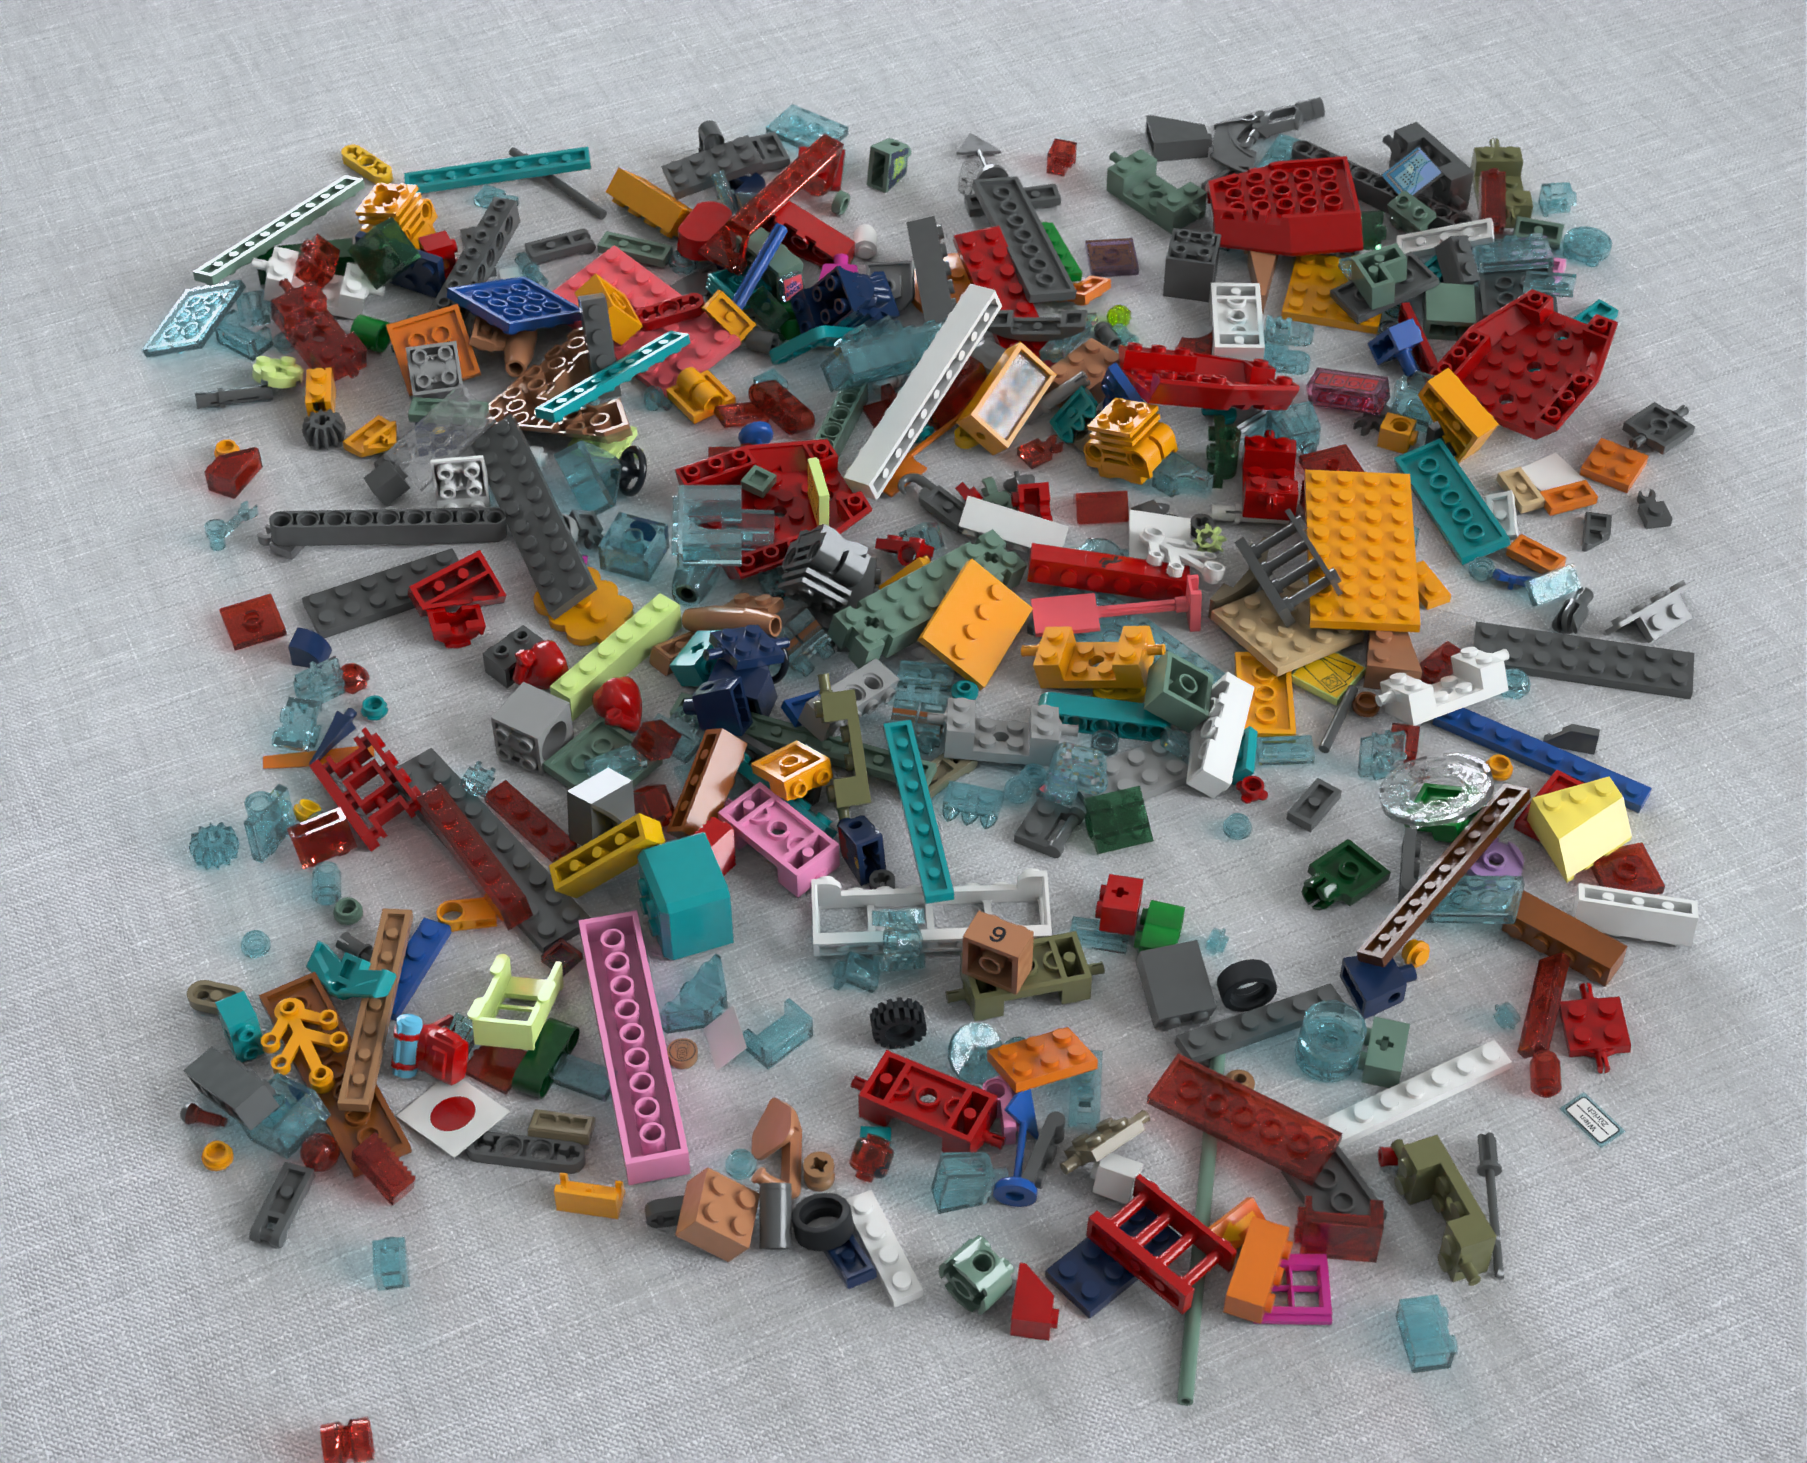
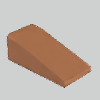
(666, 652)

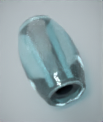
(693, 584)

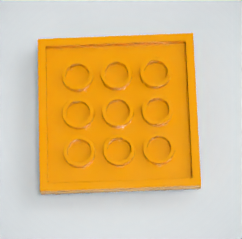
(1310, 299)

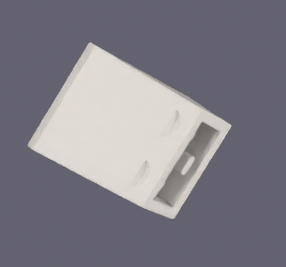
(461, 482)

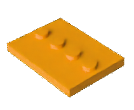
(975, 624)

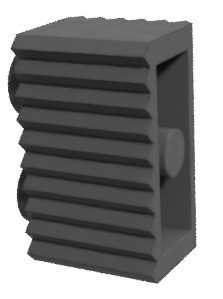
(1457, 261)

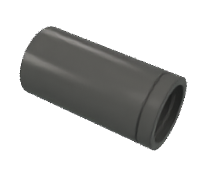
(775, 1216)

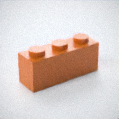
(1258, 1270)

